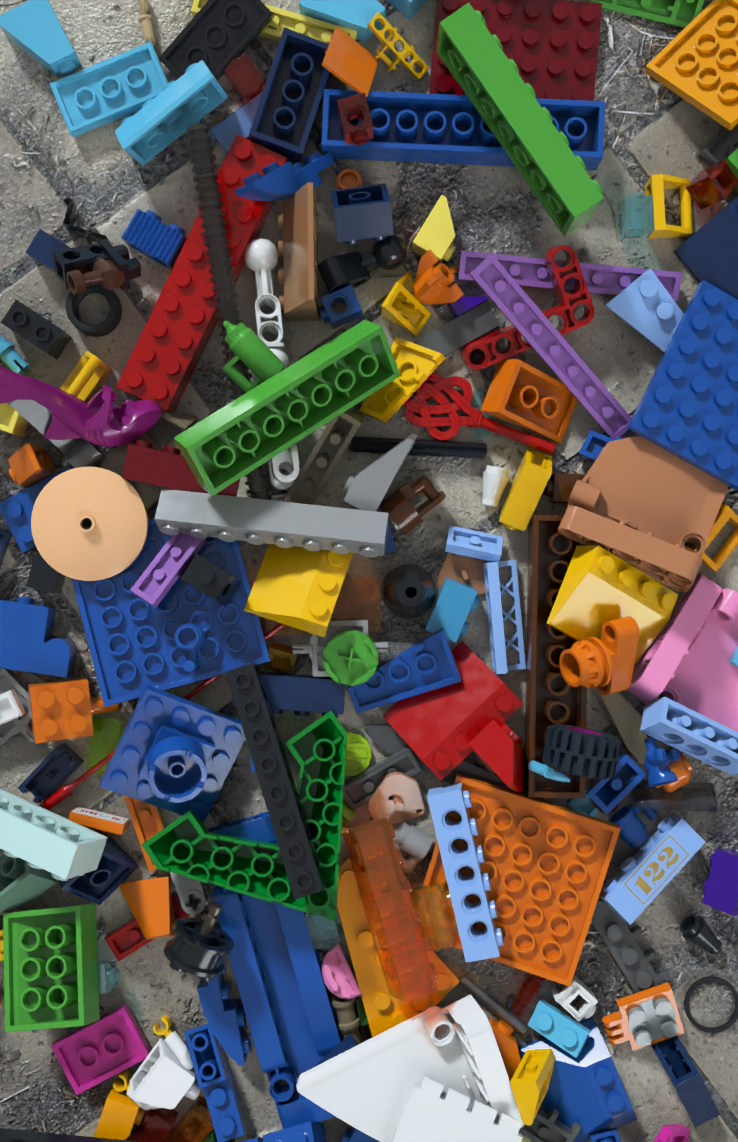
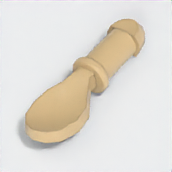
(146, 22)

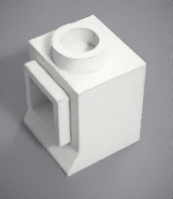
(585, 1007)

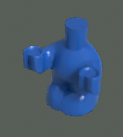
(658, 762)

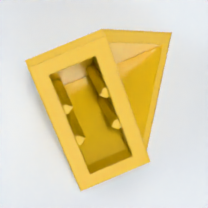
(403, 307)

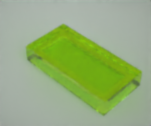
(104, 741)

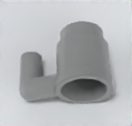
(413, 842)

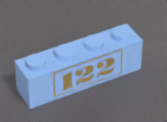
(651, 868)

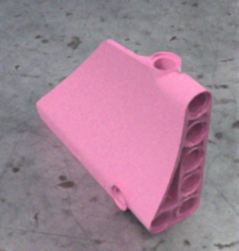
(693, 655)

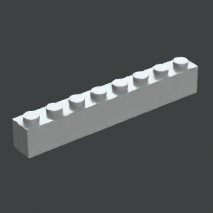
(272, 522)

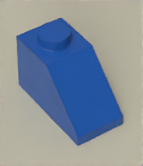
(611, 791)

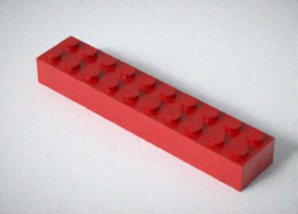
(186, 307)

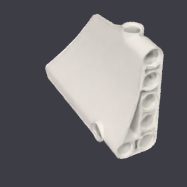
(375, 1079)

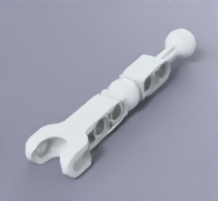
(261, 258)

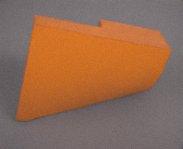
(151, 906)

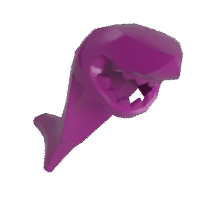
(73, 418)

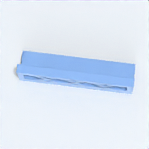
(496, 618)

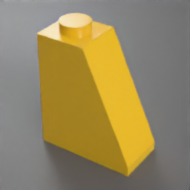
(526, 489)

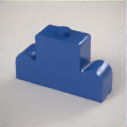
(28, 640)

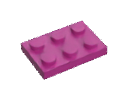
(101, 1049)

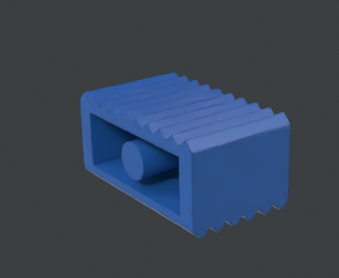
(154, 238)

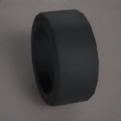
(106, 326)

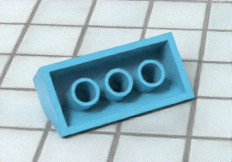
(170, 113)

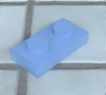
(474, 544)

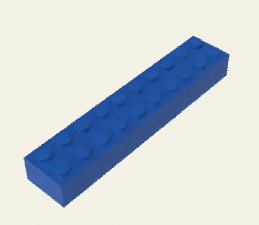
(450, 129)

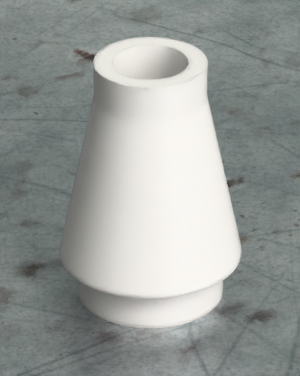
(494, 483)

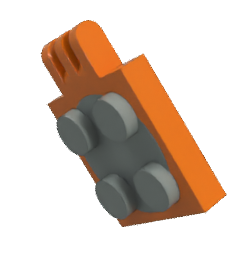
(644, 1018)

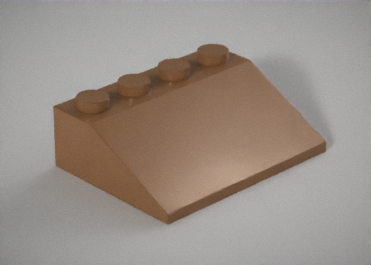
(299, 256)

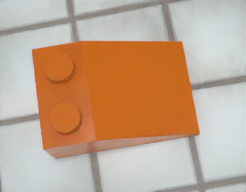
(529, 400)

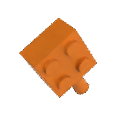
(63, 709)

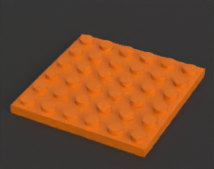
(542, 875)

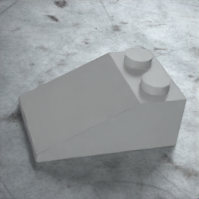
(373, 483)

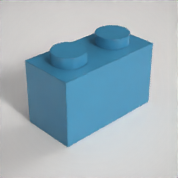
(452, 609)

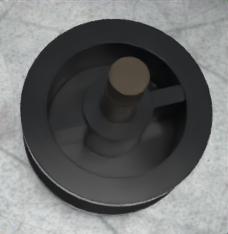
(199, 945)

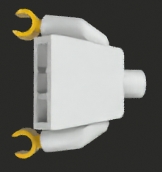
(163, 1075)

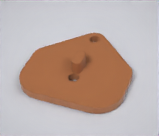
(462, 569)
(405, 799)

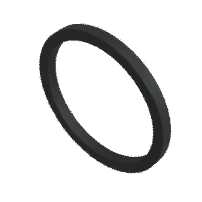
(729, 1023)

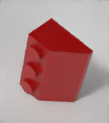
(502, 753)

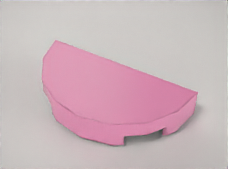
(338, 974)

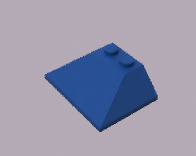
(585, 1086)

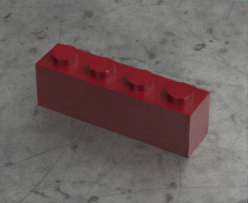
(164, 468)

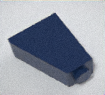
(686, 1080)

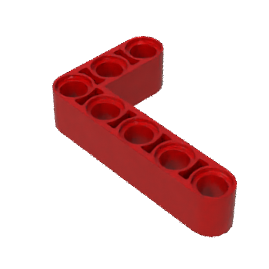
(563, 311)

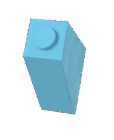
(345, 13)
(41, 35)

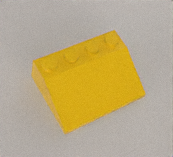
(299, 587)
(605, 589)

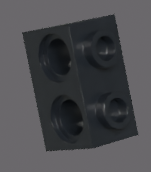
(36, 329)

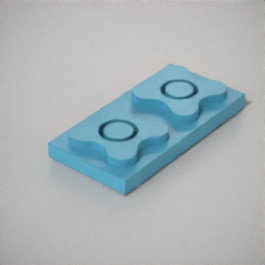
(109, 89)

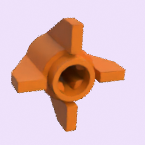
(434, 282)

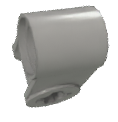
(186, 888)

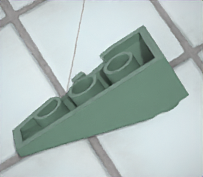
(20, 882)

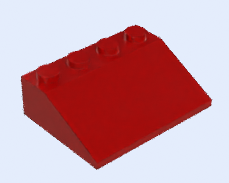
(448, 718)

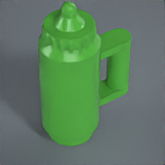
(252, 353)

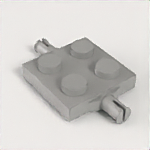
(317, 643)
(21, 724)

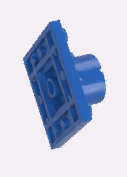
(174, 753)

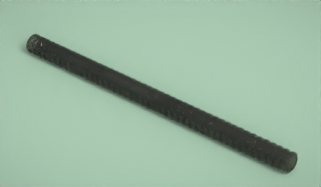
(221, 267)

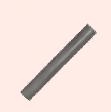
(492, 1004)

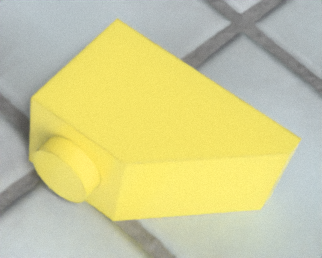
(437, 233)

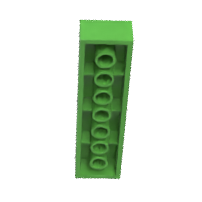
(517, 119)
(288, 407)

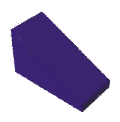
(465, 304)

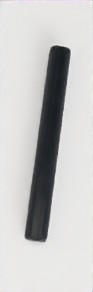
(421, 447)

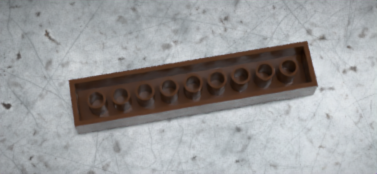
(548, 696)

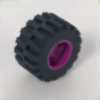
(581, 751)

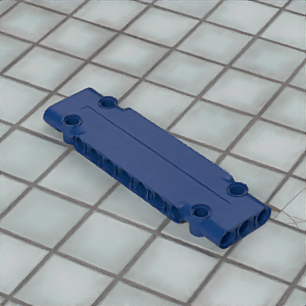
(278, 985)

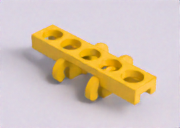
(401, 56)

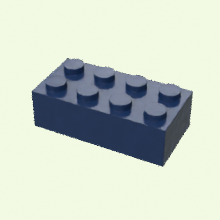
(291, 96)

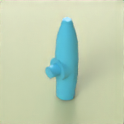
(548, 772)

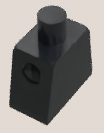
(210, 580)

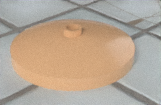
(116, 530)

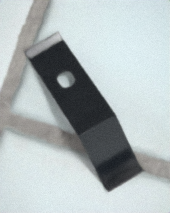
(70, 203)

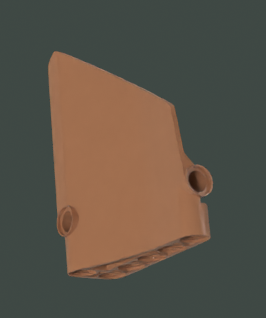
(644, 509)

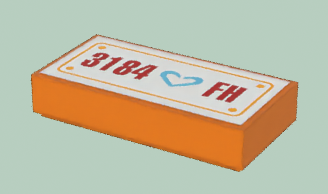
(99, 820)

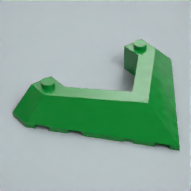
(257, 865)

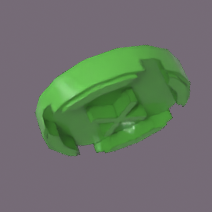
(350, 657)

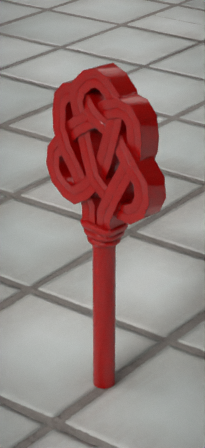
(475, 420)

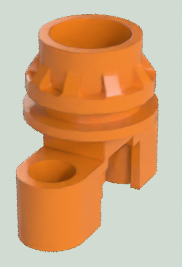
(603, 661)

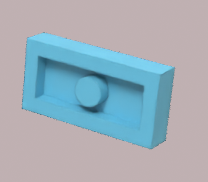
(559, 1028)

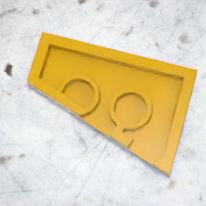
(415, 366)

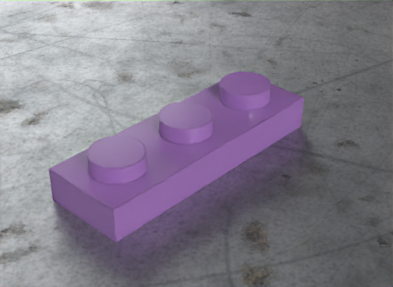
(166, 568)

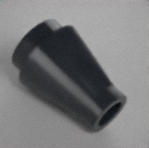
(698, 932)

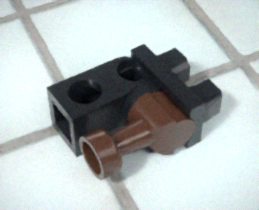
(96, 265)

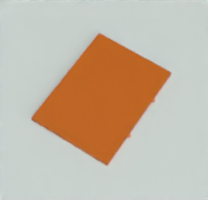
(350, 62)

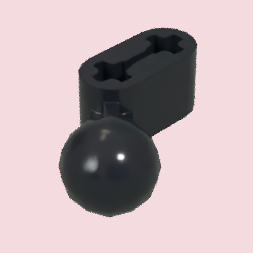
(354, 269)

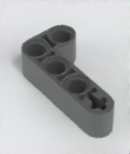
(77, 451)

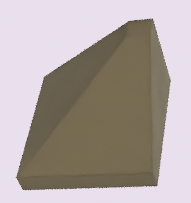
(181, 421)

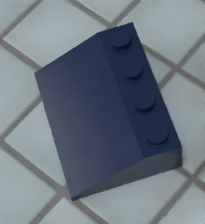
(713, 251)

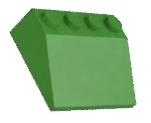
(50, 968)

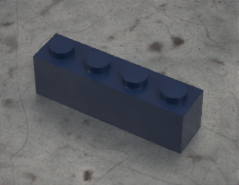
(303, 694)

